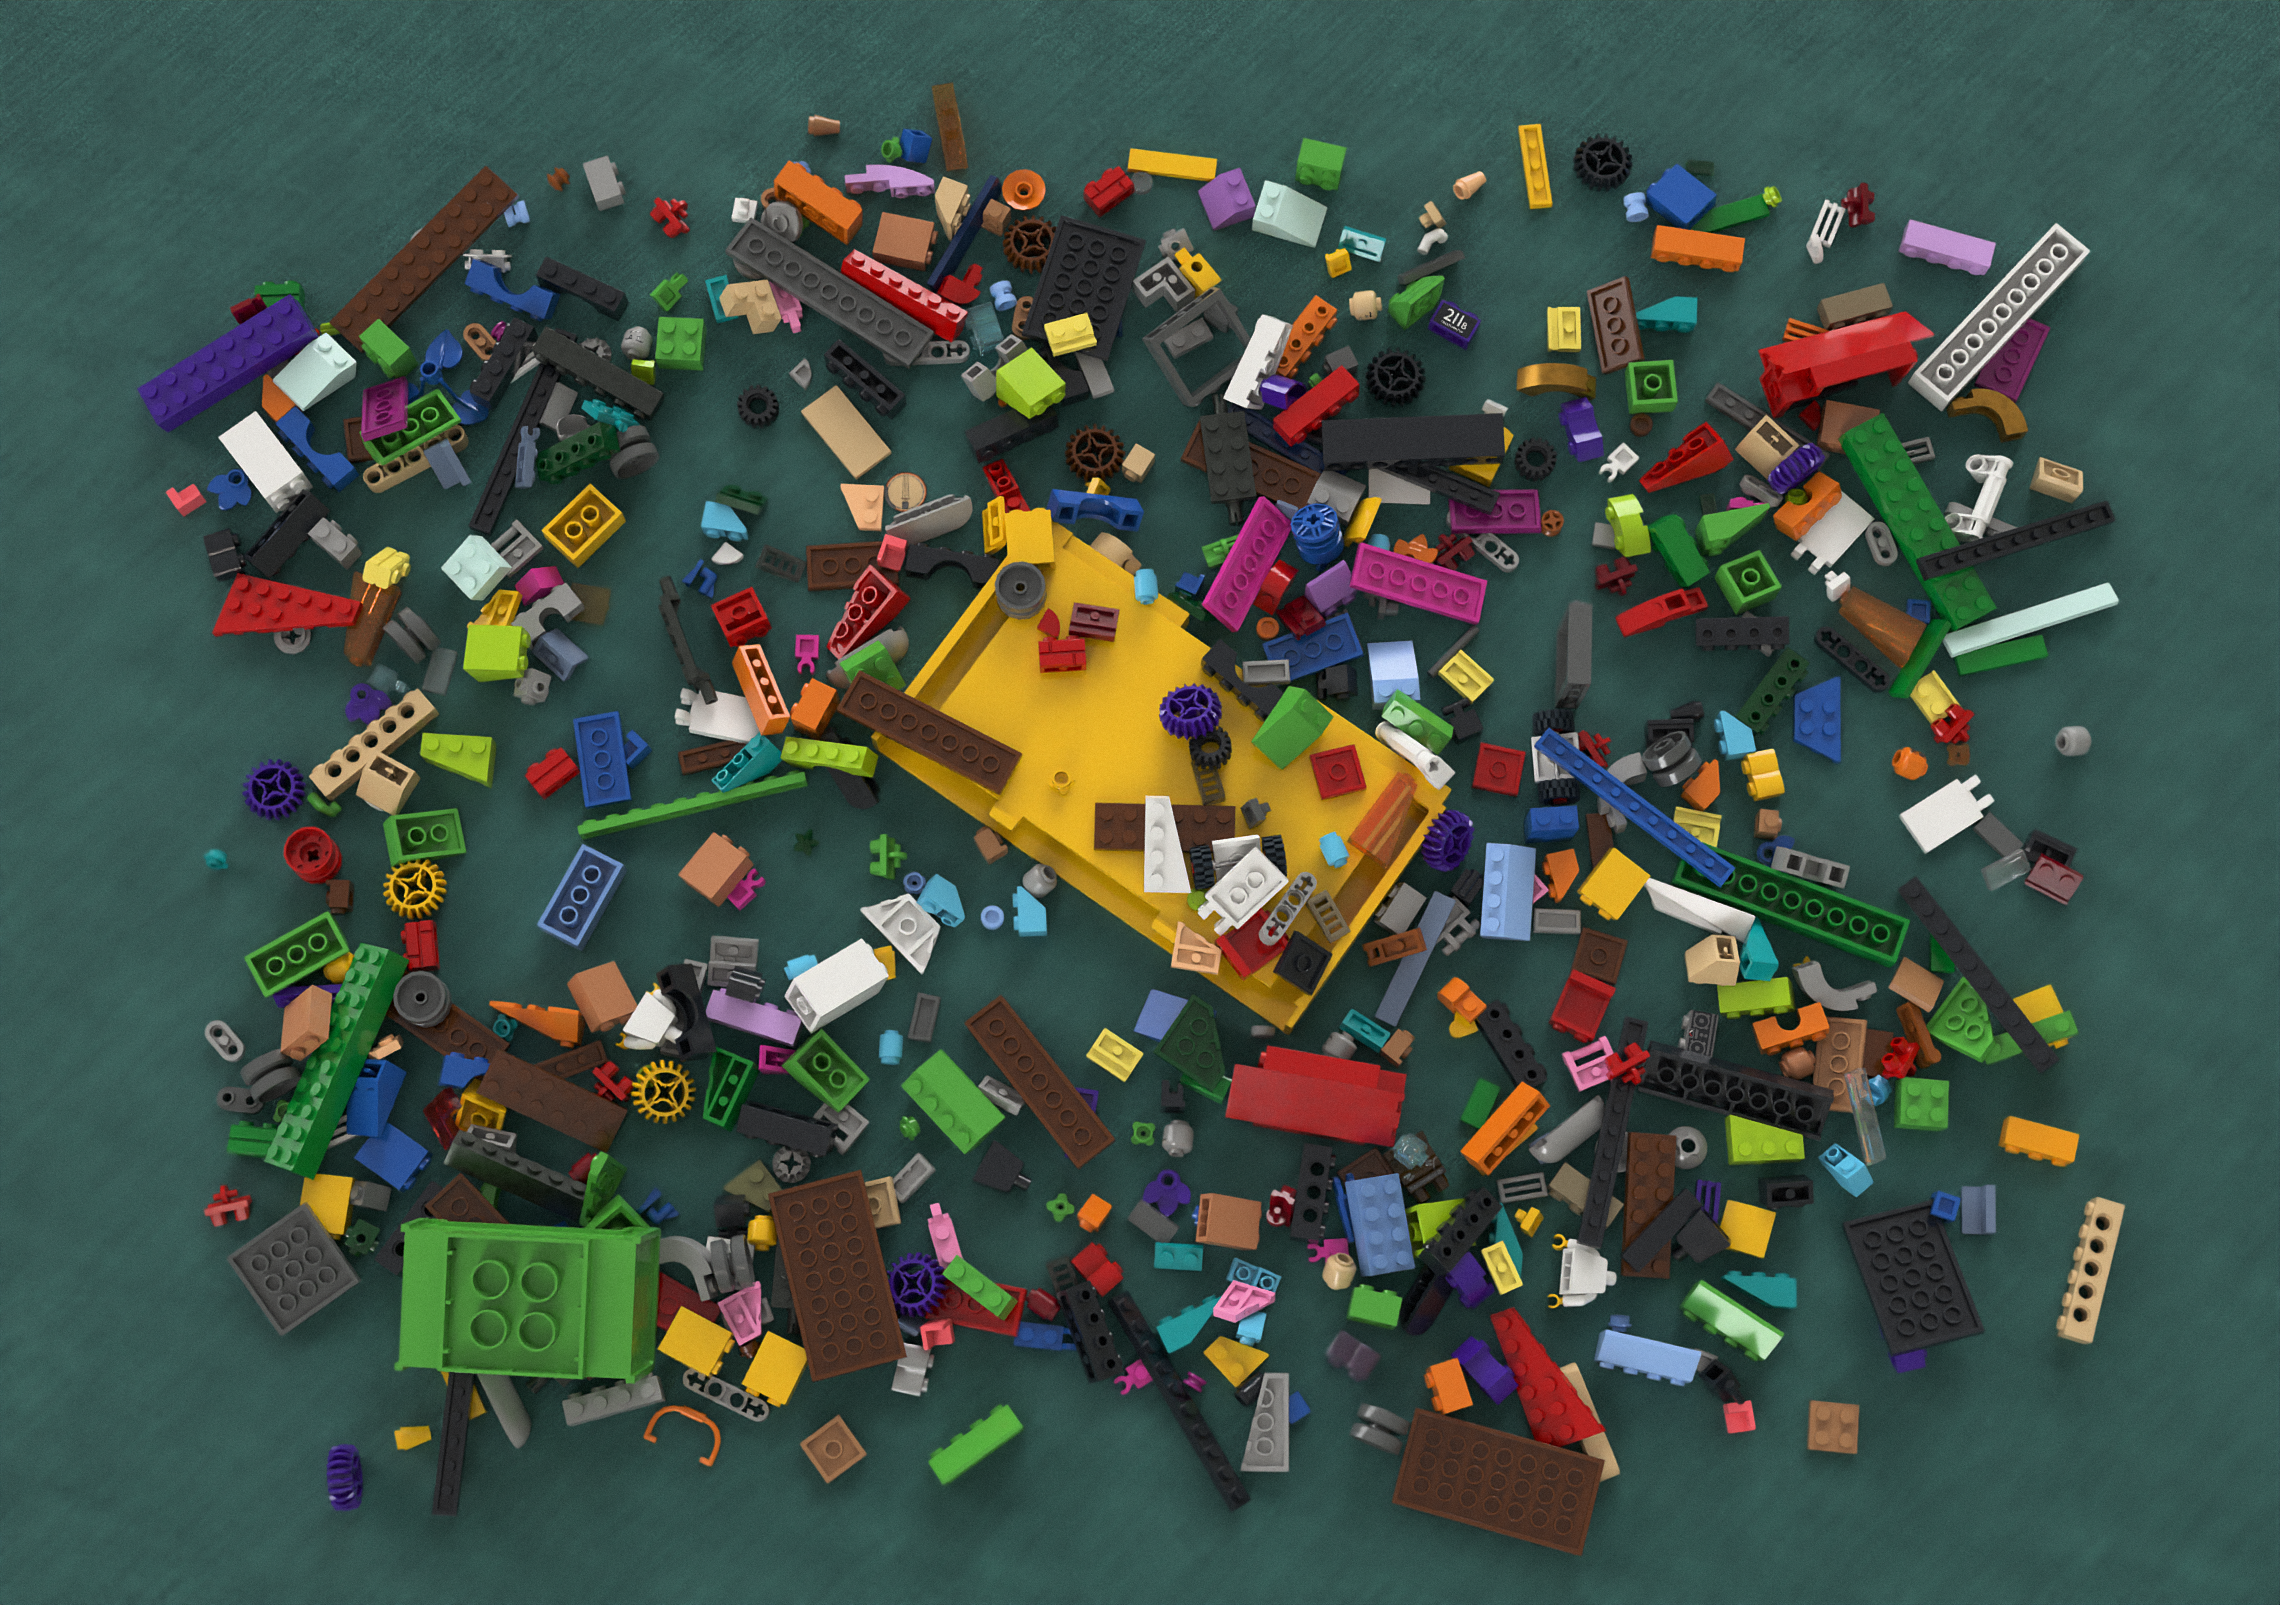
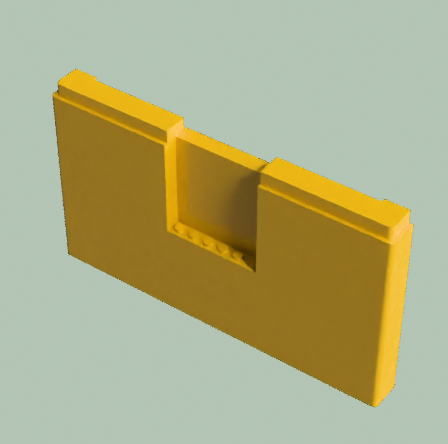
(1111, 737)

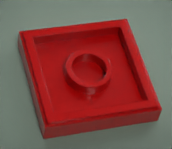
(1498, 769)
(1337, 772)

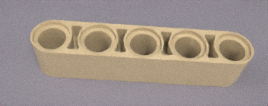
(408, 469)
(1595, 1445)

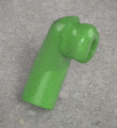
(319, 804)

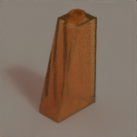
(378, 608)
(1882, 625)
(1382, 824)

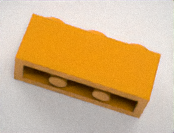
(2038, 1141)

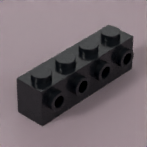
(503, 364)
(864, 379)
(1007, 432)
(286, 534)
(1742, 632)
(1509, 1047)
(787, 1128)
(1460, 1230)
(1090, 1332)

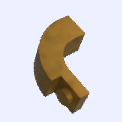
(1556, 377)
(1995, 406)

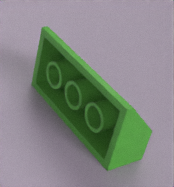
(425, 420)
(297, 954)
(953, 1102)
(1731, 1321)
(975, 1445)

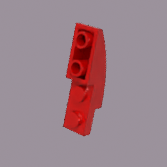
(1004, 485)
(1661, 610)

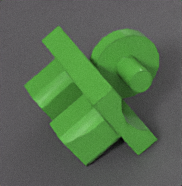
(1217, 552)
(890, 857)

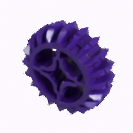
(1796, 468)
(1188, 706)
(277, 781)
(1448, 840)
(922, 1278)
(345, 1477)

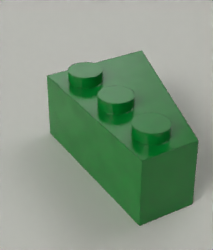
(1678, 550)
(728, 1088)

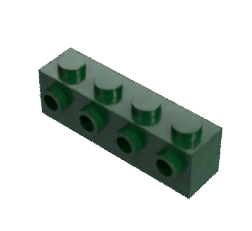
(577, 453)
(1771, 691)

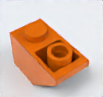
(274, 400)
(1705, 788)
(1561, 871)
(1094, 1213)

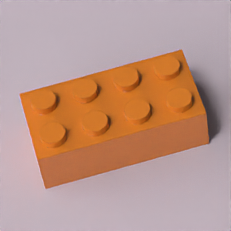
(819, 202)

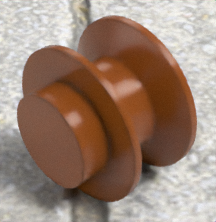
(558, 179)

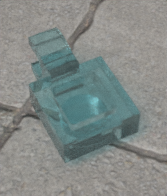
(386, 680)

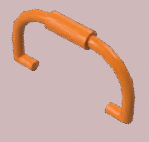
(693, 1414)

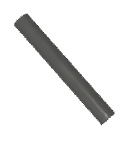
(1459, 645)

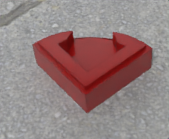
(1811, 416)
(1050, 624)

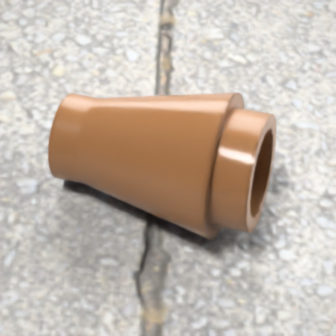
(822, 126)

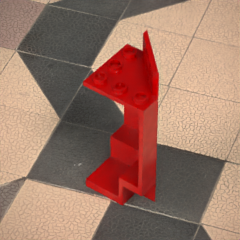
(1811, 363)
(1318, 1097)

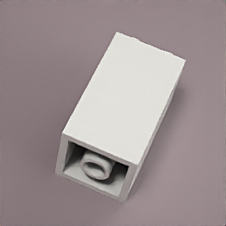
(265, 461)
(836, 985)

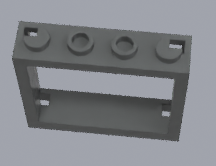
(1176, 322)
(1573, 655)

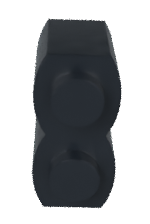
(225, 554)
(745, 984)

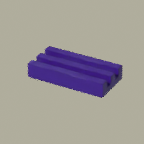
(1717, 1189)

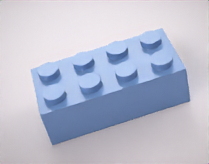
(582, 897)
(1379, 1225)

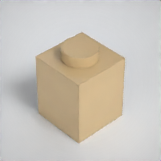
(1138, 464)

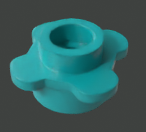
(216, 859)
(499, 1029)

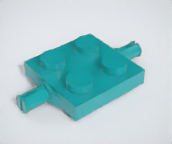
(614, 416)

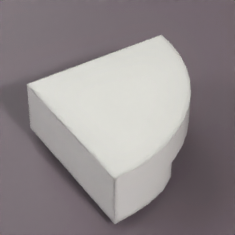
(1815, 249)
(727, 555)

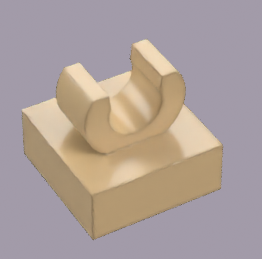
(1433, 216)

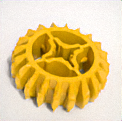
(411, 897)
(672, 1085)

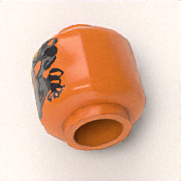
(1909, 763)

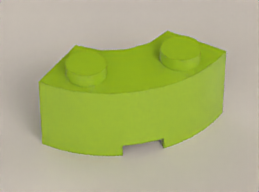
(1630, 534)

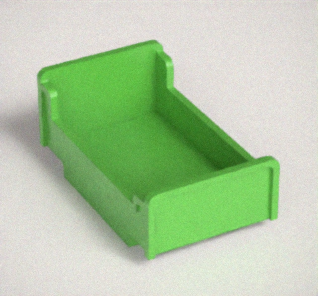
(529, 1299)

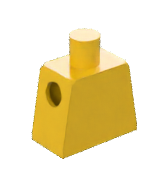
(1203, 275)

